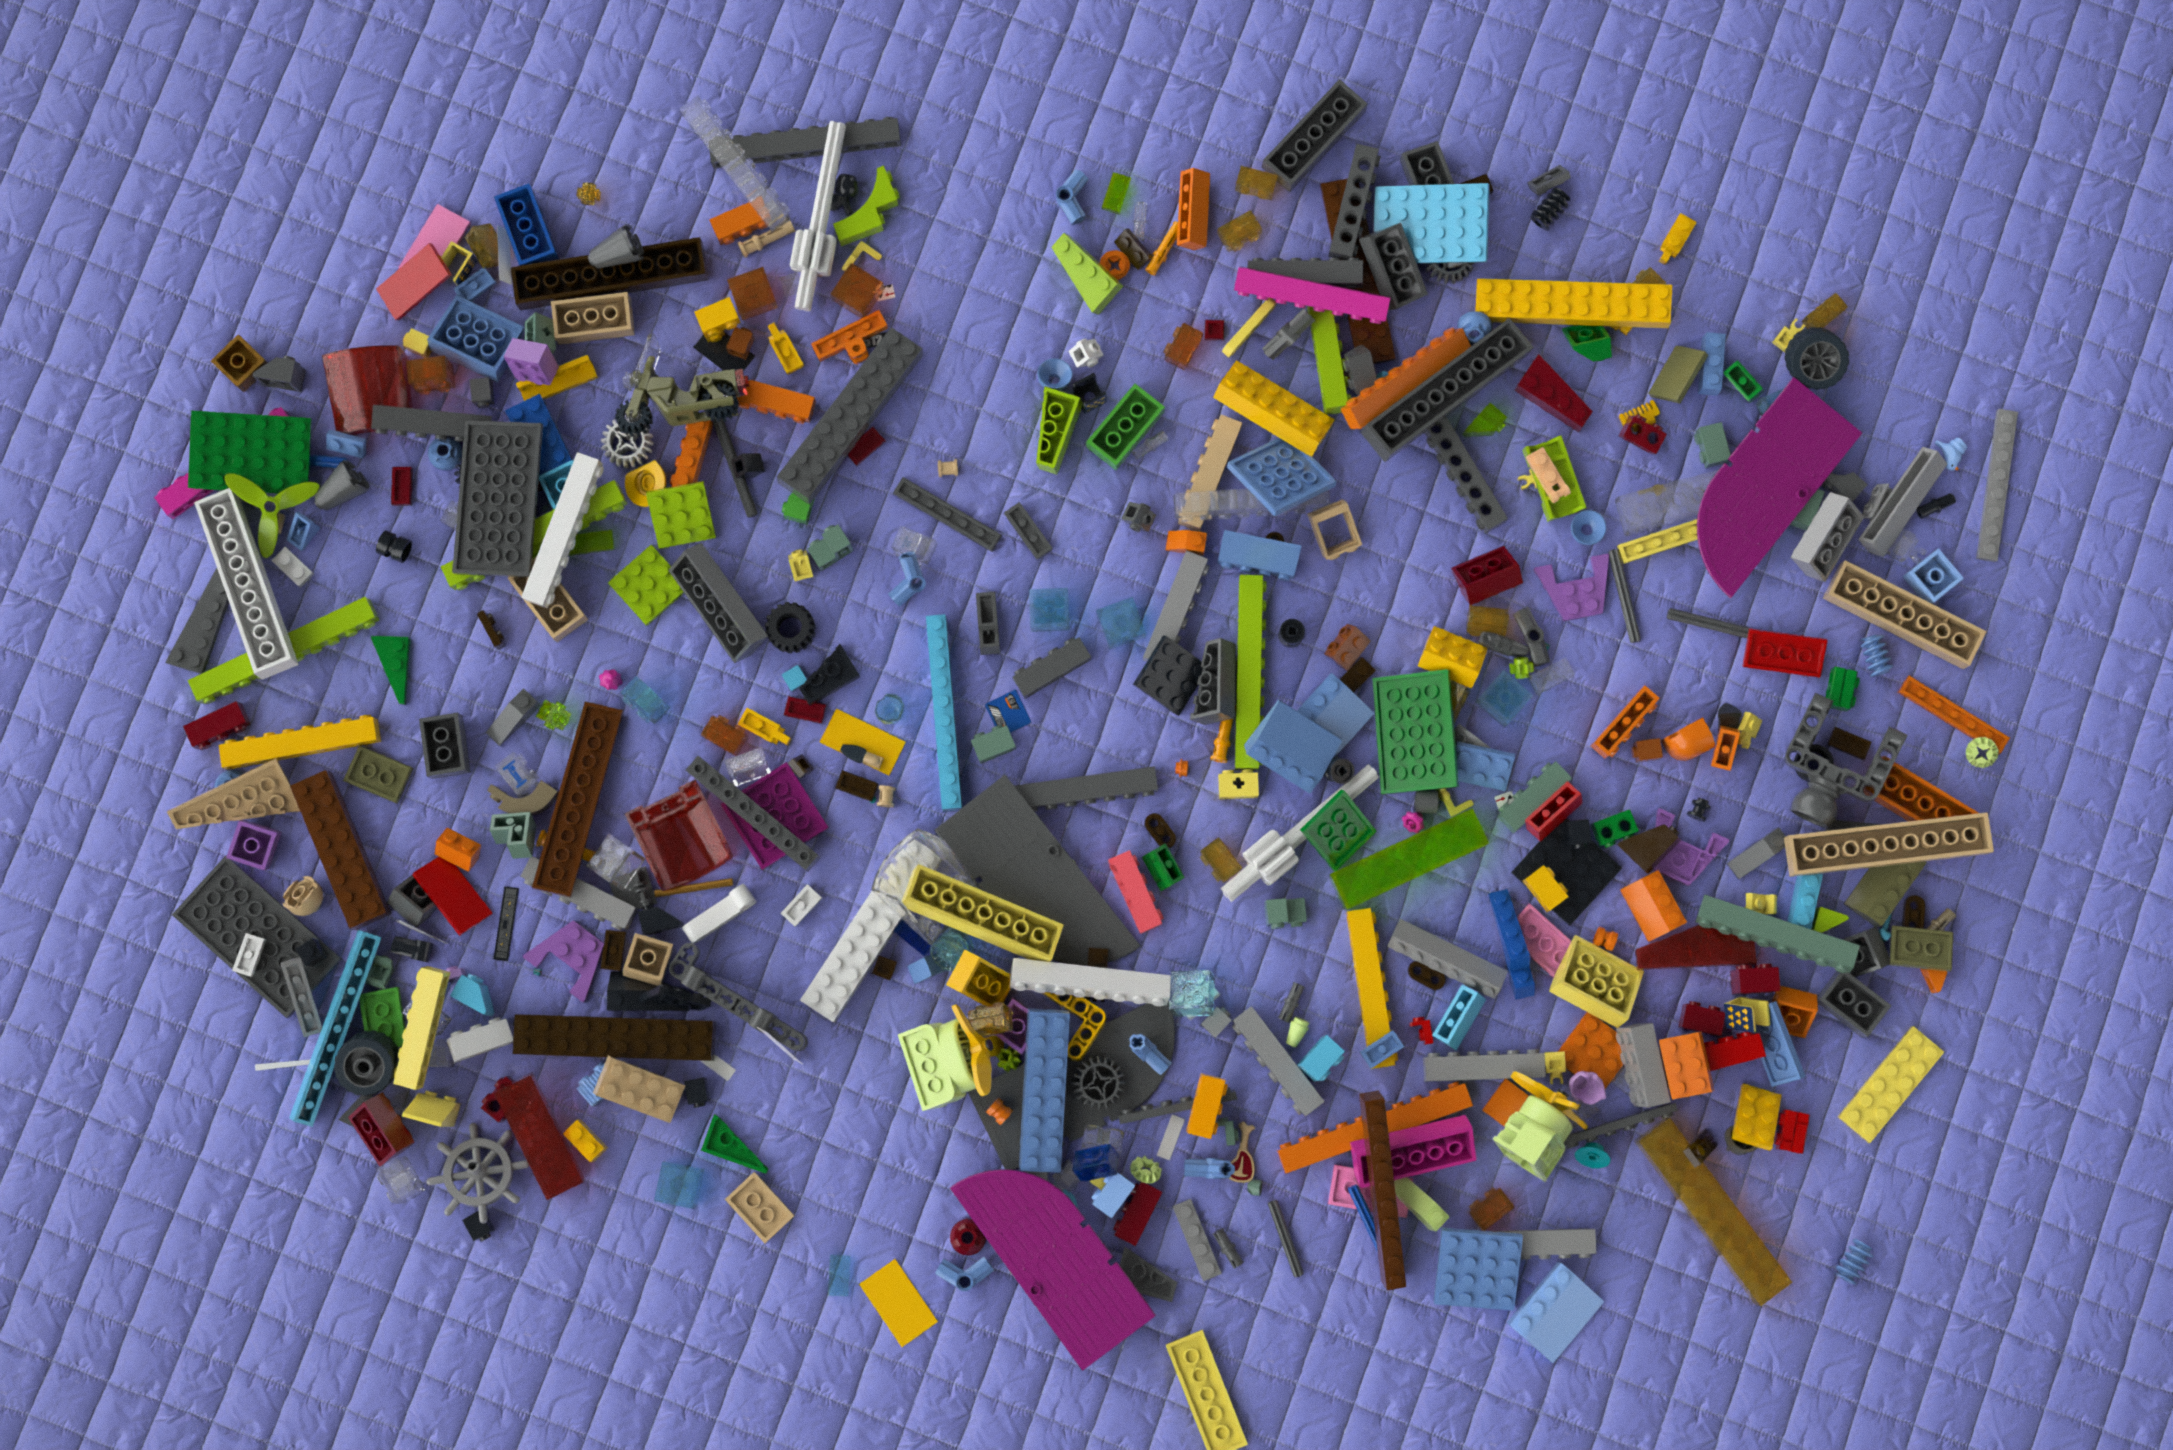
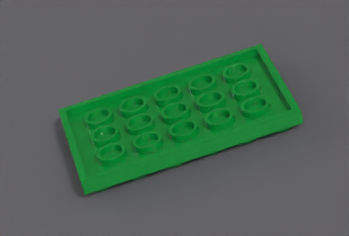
(258, 447)
(1415, 732)

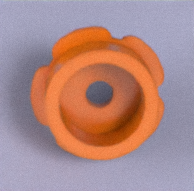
(1182, 768)

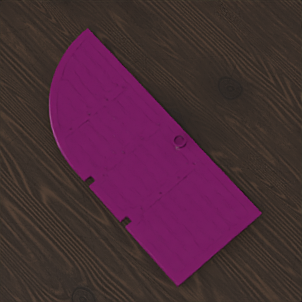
(1769, 482)
(1055, 1260)

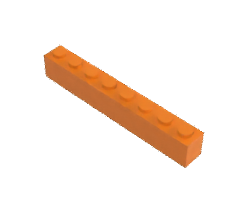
(1404, 378)

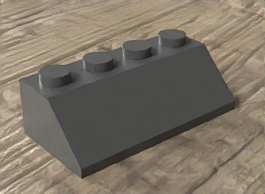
(1393, 266)

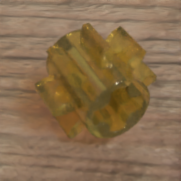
(588, 193)

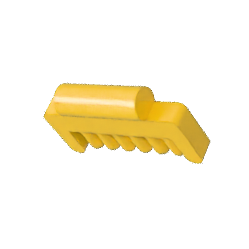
(1649, 415)

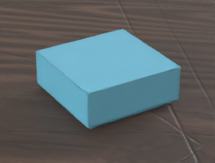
(794, 678)

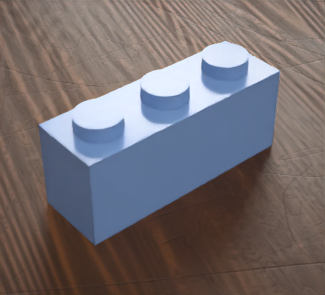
(1712, 370)

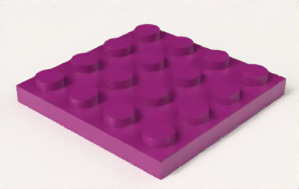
(786, 802)

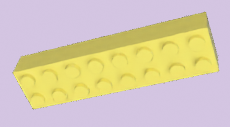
(981, 914)

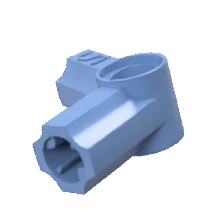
(1072, 187)
(911, 570)
(1148, 1052)
(1210, 1168)
(976, 1272)

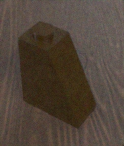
(1650, 846)

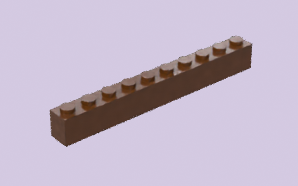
(1382, 1190)

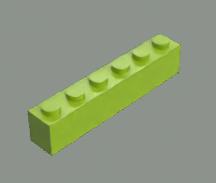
(1329, 361)

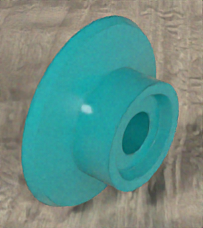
(1592, 1156)

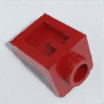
(1425, 1032)

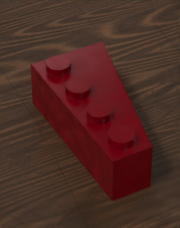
(1552, 394)

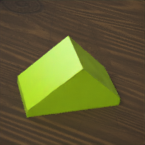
(1826, 919)

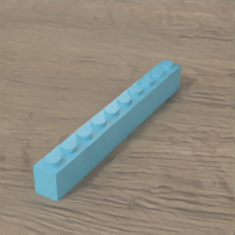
(944, 713)
(335, 1028)

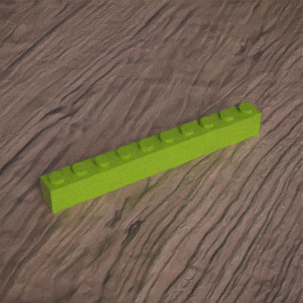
(606, 499)
(304, 640)
(1249, 665)

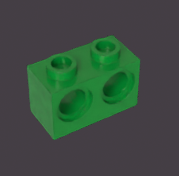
(1613, 825)

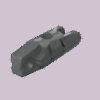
(1502, 644)

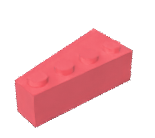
(1135, 892)

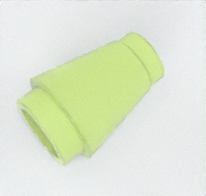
(1297, 1030)

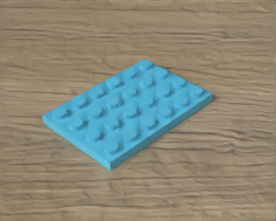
(1439, 220)

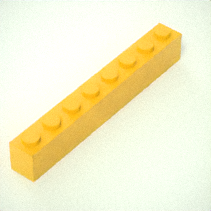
(299, 743)
(1369, 978)

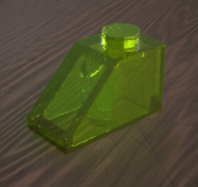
(1486, 423)

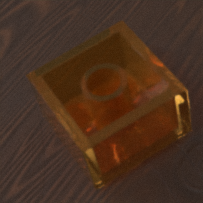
(857, 291)
(752, 293)
(431, 374)

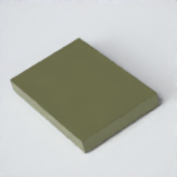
(1678, 374)
(378, 774)
(1921, 948)

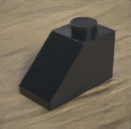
(656, 920)

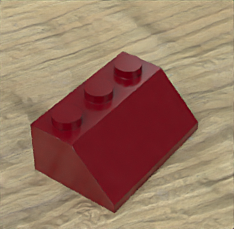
(1487, 575)
(381, 1129)

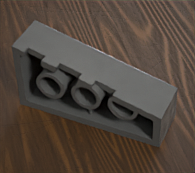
(1216, 684)

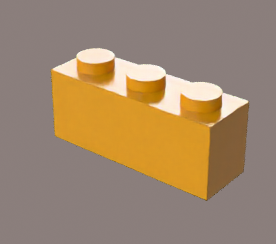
(1206, 1106)

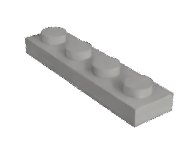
(301, 996)
(1196, 1240)

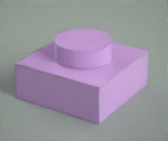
(455, 973)

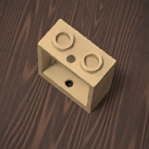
(1330, 511)

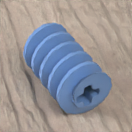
(1876, 654)
(1854, 1261)

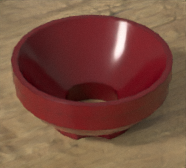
(956, 1237)

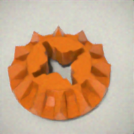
(1114, 256)

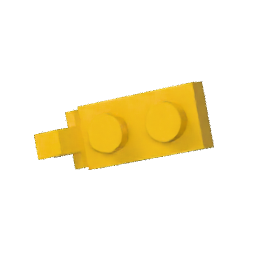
(1676, 237)
(784, 350)
(763, 727)

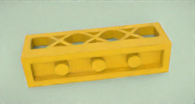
(567, 377)

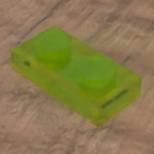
(1116, 193)

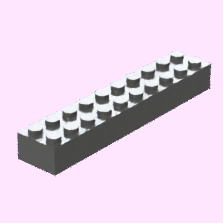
(1446, 390)
(850, 415)

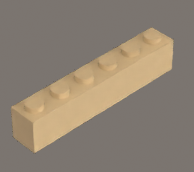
(1214, 461)

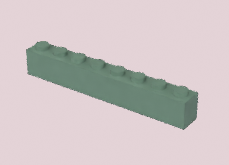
(1777, 934)

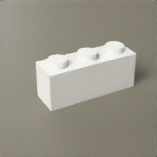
(479, 1039)

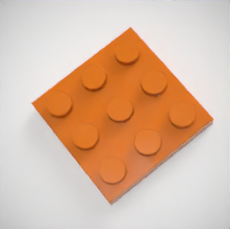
(1593, 1049)

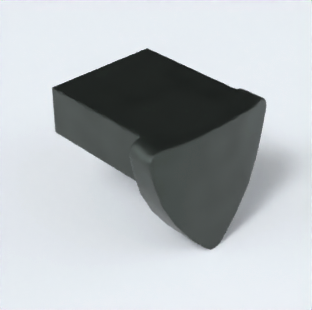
(1729, 716)

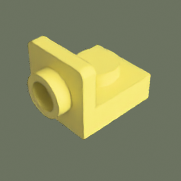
(800, 565)
(1762, 903)

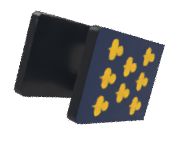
(1085, 385)

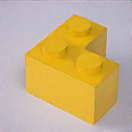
(716, 318)

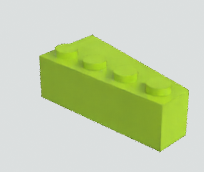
(1088, 275)
(1057, 424)

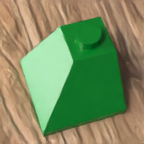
(1589, 341)

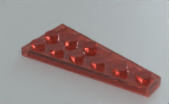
(1696, 948)

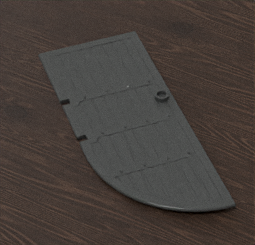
(1027, 866)
(1112, 1042)

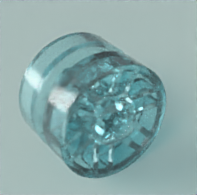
(949, 948)

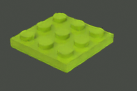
(681, 514)
(647, 585)

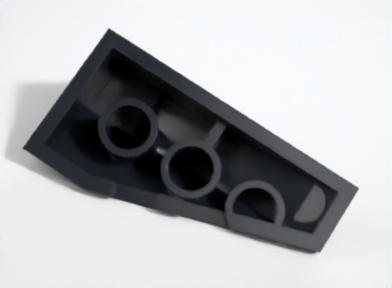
(624, 995)

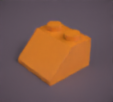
(1797, 1009)

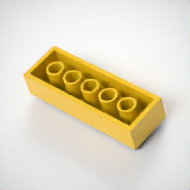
(1273, 408)

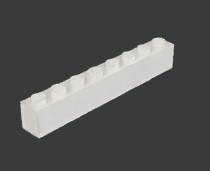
(562, 530)
(1090, 982)

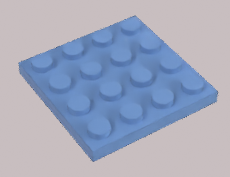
(1281, 475)
(1478, 1269)

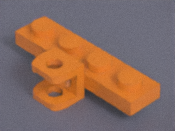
(851, 338)

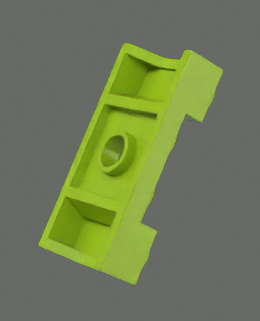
(1566, 505)

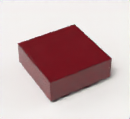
(1214, 330)

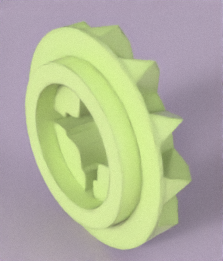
(1983, 743)
(1146, 1175)

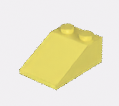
(433, 1109)

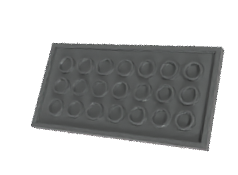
(497, 498)
(234, 904)

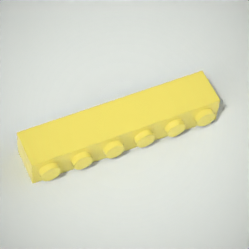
(421, 1027)

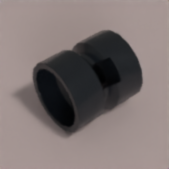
(398, 548)
(1291, 633)
(1339, 770)

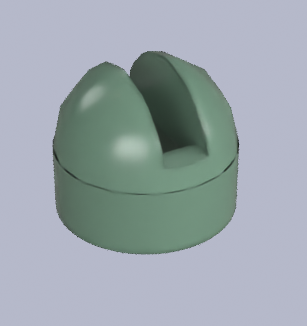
(1255, 1187)

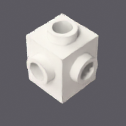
(1086, 353)

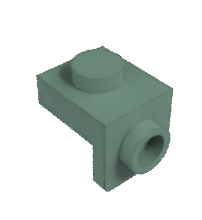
(380, 972)
(1231, 1133)

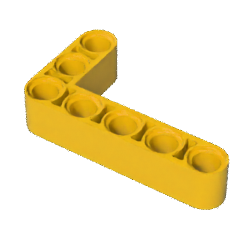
(1087, 1024)

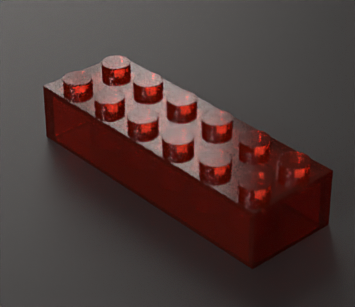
(539, 1136)

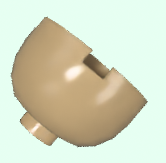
(303, 897)

